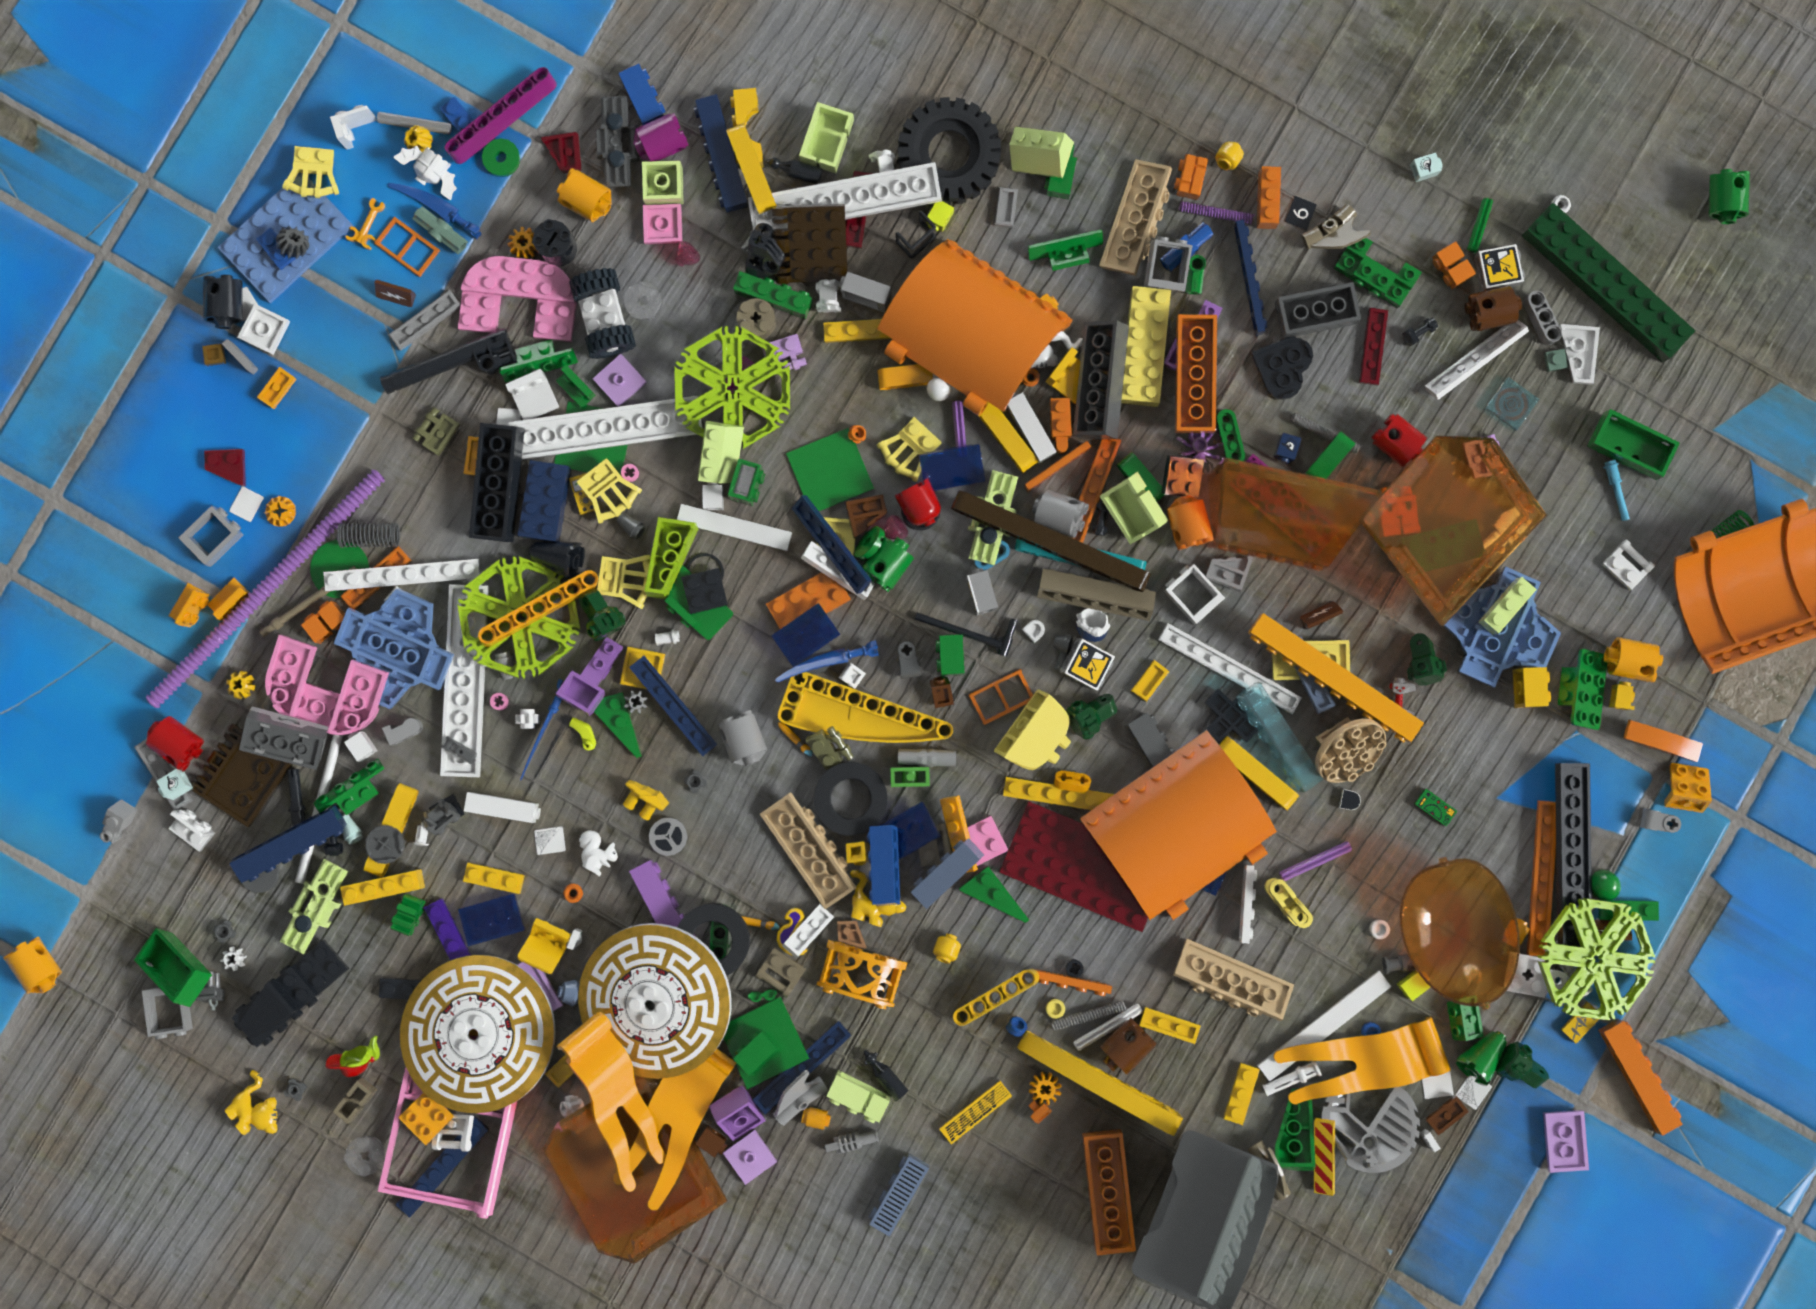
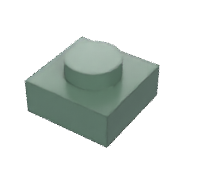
(1555, 360)

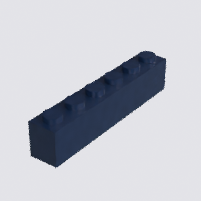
(721, 153)
(287, 844)

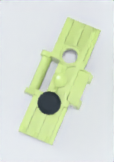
(988, 540)
(319, 909)

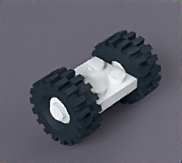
(602, 313)

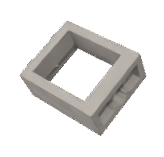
(1184, 265)
(865, 291)
(206, 558)
(151, 1016)

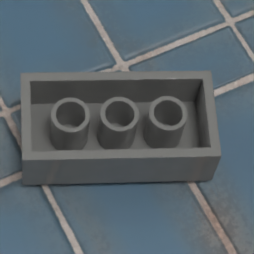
(1317, 310)

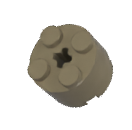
(757, 308)

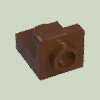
(941, 691)

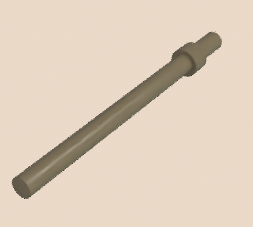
(278, 622)

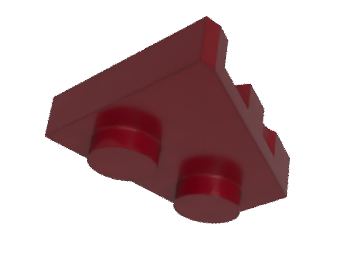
(564, 150)
(227, 464)

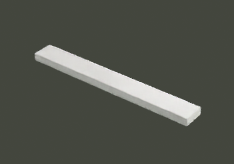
(1227, 666)
(1329, 1020)

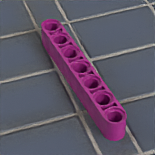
(500, 115)

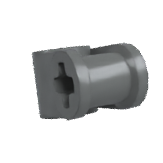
(908, 664)

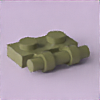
(439, 435)
(825, 750)

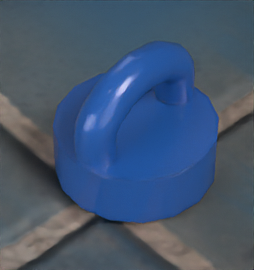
(1016, 1026)

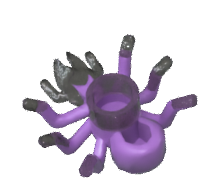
(1199, 446)

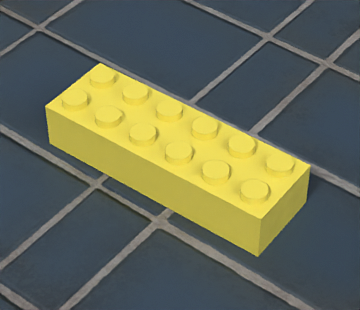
(1145, 346)

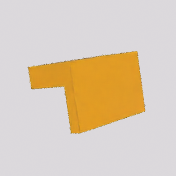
(228, 599)

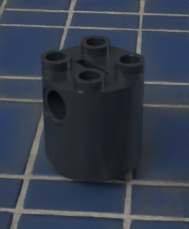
(554, 243)
(222, 301)

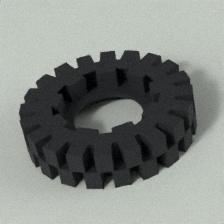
(966, 120)

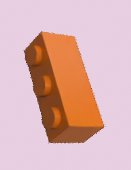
(1268, 197)

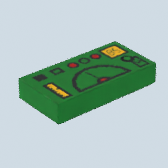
(1435, 807)

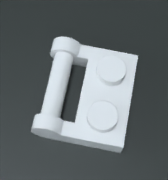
(1623, 569)
(458, 1125)

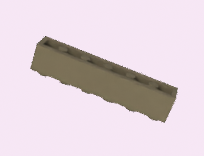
(1095, 594)

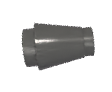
(631, 526)

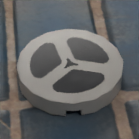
(668, 836)

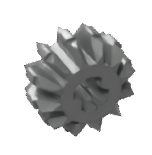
(292, 242)

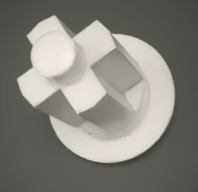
(421, 835)

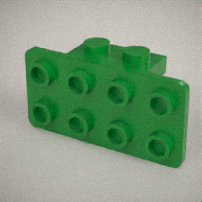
(705, 622)
(1584, 689)

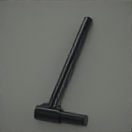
(1002, 645)

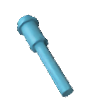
(1615, 479)

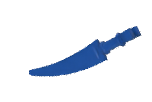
(439, 206)
(830, 658)
(553, 708)

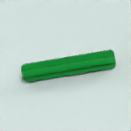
(1480, 225)

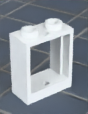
(1217, 596)

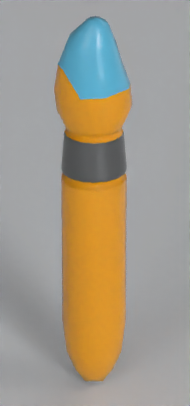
(795, 739)
(770, 925)

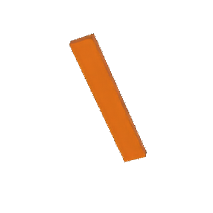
(1096, 480)

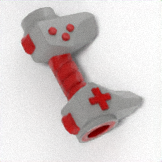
(1400, 687)

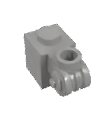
(117, 819)

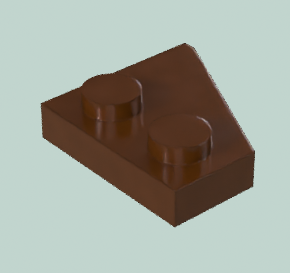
(865, 513)

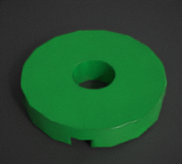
(498, 147)
(869, 543)

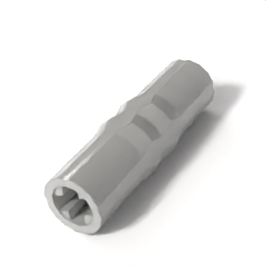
(925, 757)

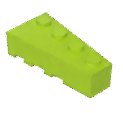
(668, 553)

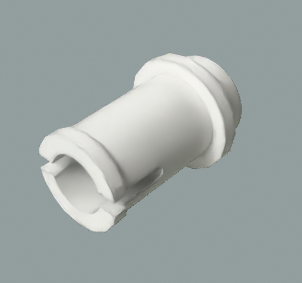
(667, 637)

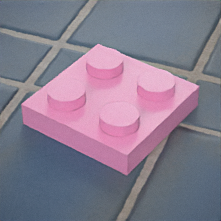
(662, 223)
(987, 839)

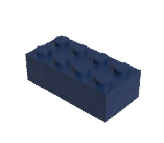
(544, 501)

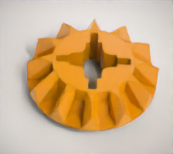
(286, 517)

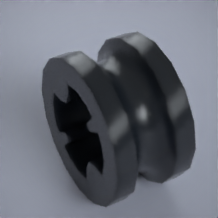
(1080, 970)

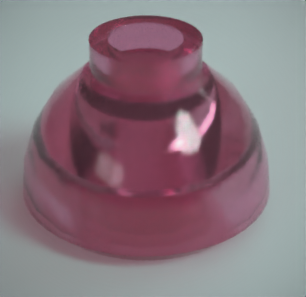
(686, 254)
(895, 528)

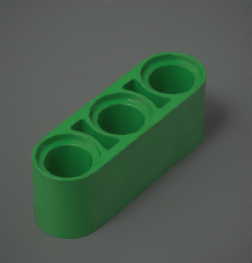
(1331, 456)
(1131, 465)
(719, 942)

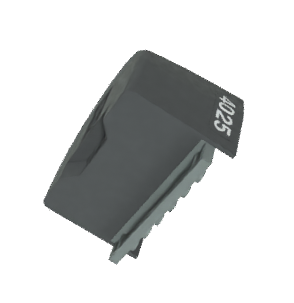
(1207, 1222)

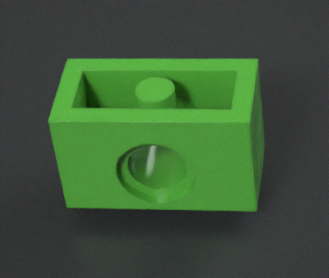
(910, 777)

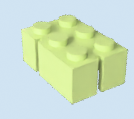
(826, 137)
(1133, 508)
(858, 1097)

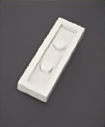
(808, 931)

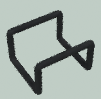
(930, 232)

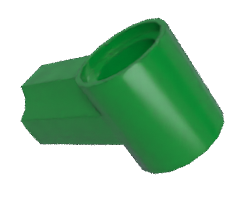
(1195, 276)

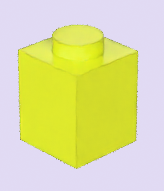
(940, 215)
(1413, 985)

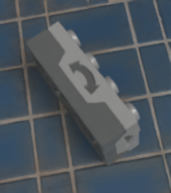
(283, 738)

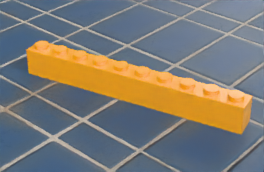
(1335, 677)

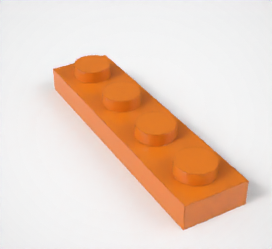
(1079, 983)

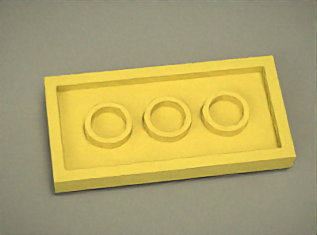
(1336, 650)

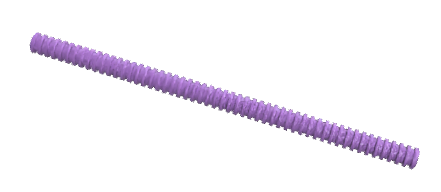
(264, 589)

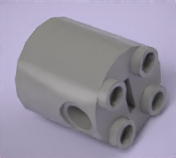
(1060, 513)
(742, 739)

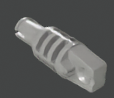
(851, 1141)

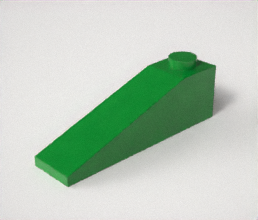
(1296, 1138)

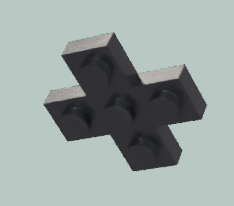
(1228, 718)

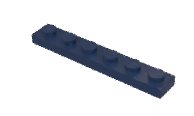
(1252, 286)
(831, 544)
(673, 705)
(818, 1053)
(441, 1169)

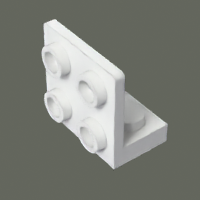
(345, 121)
(533, 395)
(191, 829)

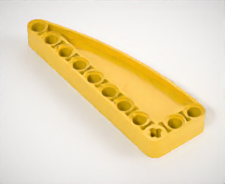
(821, 710)
(1102, 1083)

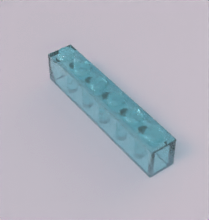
(1279, 737)

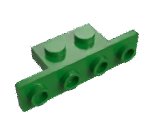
(1066, 251)
(536, 357)
(353, 791)

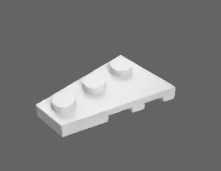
(1581, 351)

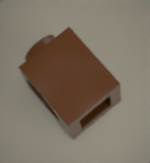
(712, 1141)

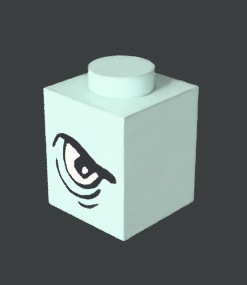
(1426, 167)
(174, 784)

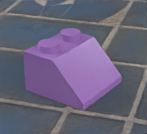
(737, 1113)

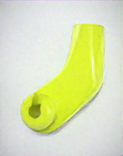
(585, 732)

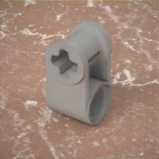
(1658, 821)

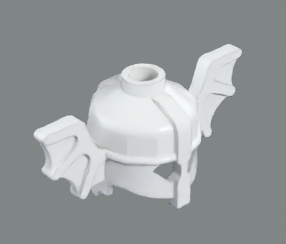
(429, 168)

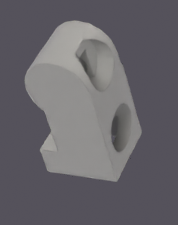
(409, 729)

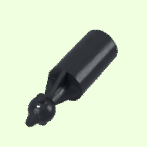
(798, 170)
(886, 1077)

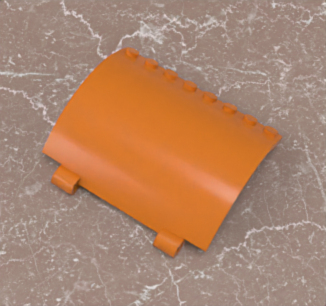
(969, 325)
(1750, 588)
(1181, 826)

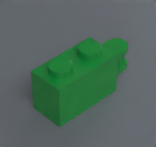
(1061, 187)

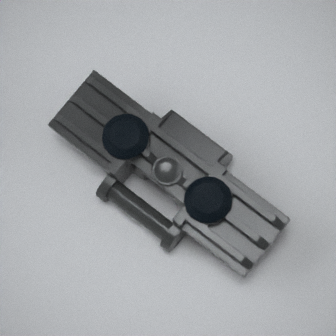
(609, 141)

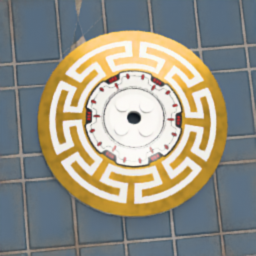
(681, 981)
(512, 1028)

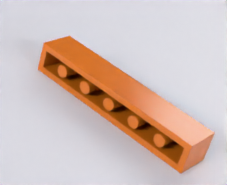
(1640, 1077)

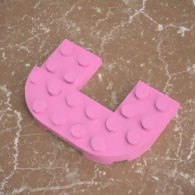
(522, 279)
(296, 698)

